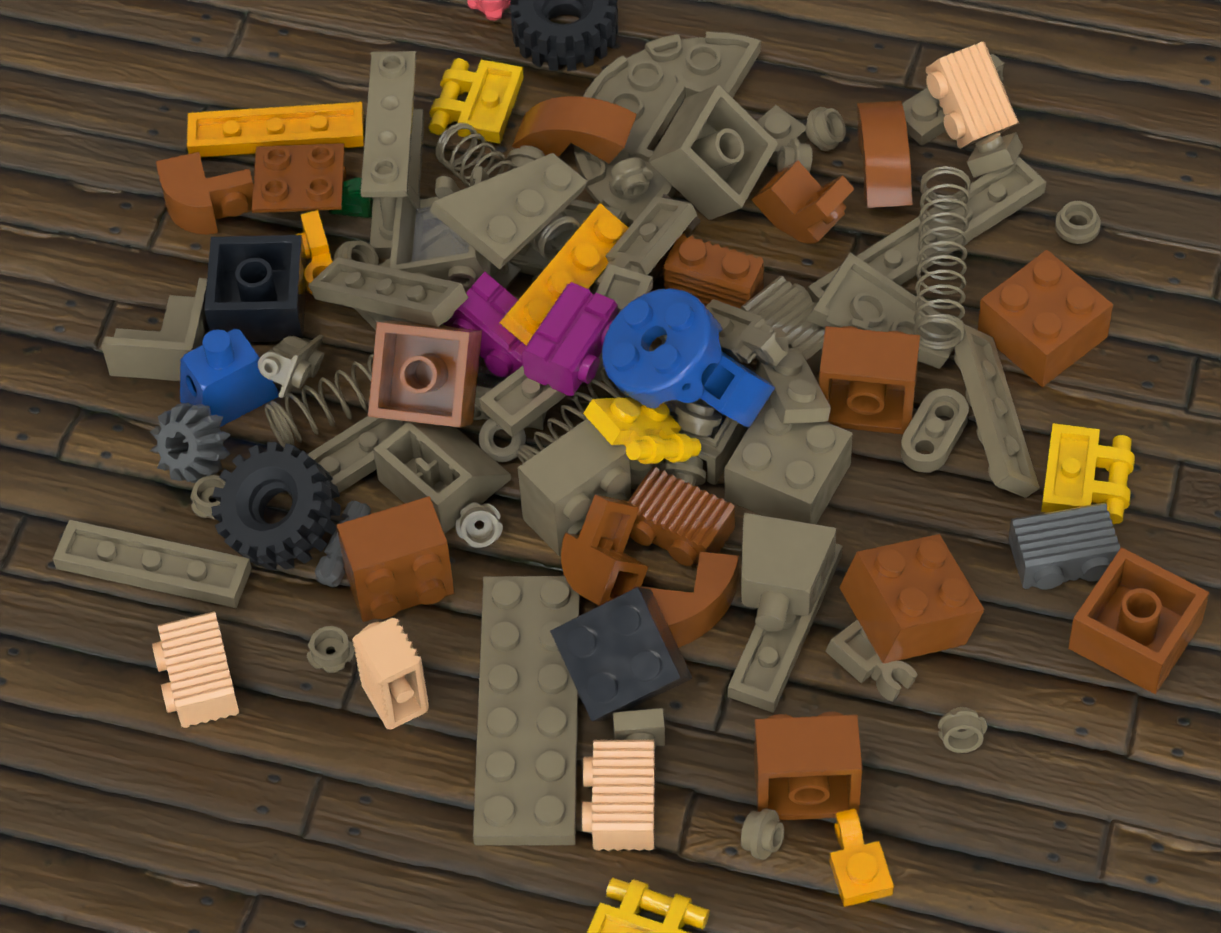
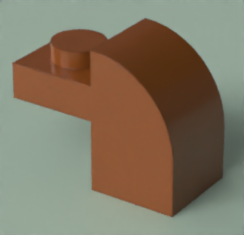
(196, 200)
(799, 203)
(596, 559)

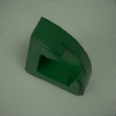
(352, 201)

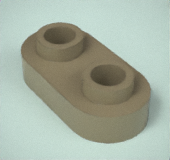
(932, 433)

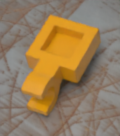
(315, 246)
(858, 868)

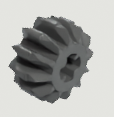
(190, 442)

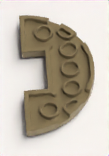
(654, 88)

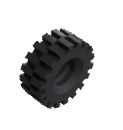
(564, 42)
(254, 485)

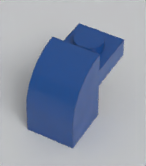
(735, 390)

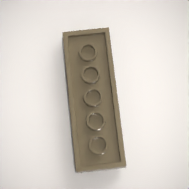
(525, 715)

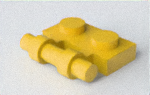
(488, 103)
(644, 431)
(1072, 467)
(636, 897)

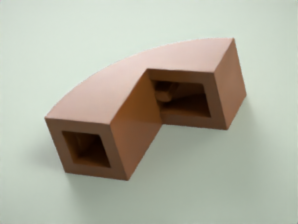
(583, 121)
(885, 154)
(696, 613)

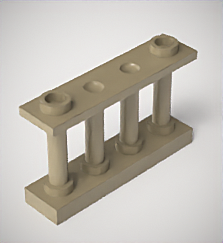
(391, 141)

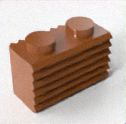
(713, 272)
(680, 517)

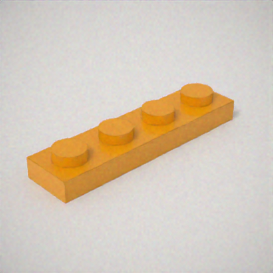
(245, 129)
(577, 262)

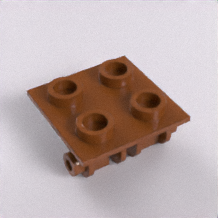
(298, 178)

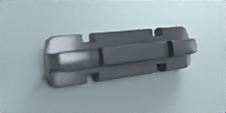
(330, 567)

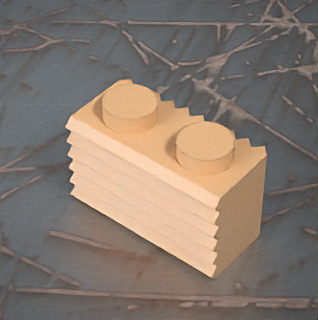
(970, 95)
(196, 669)
(391, 672)
(621, 794)

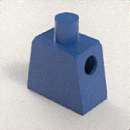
(224, 376)

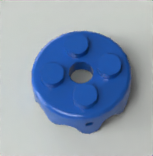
(677, 365)

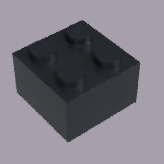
(257, 286)
(621, 654)

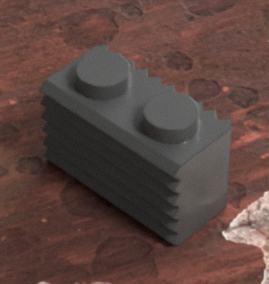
(1063, 545)

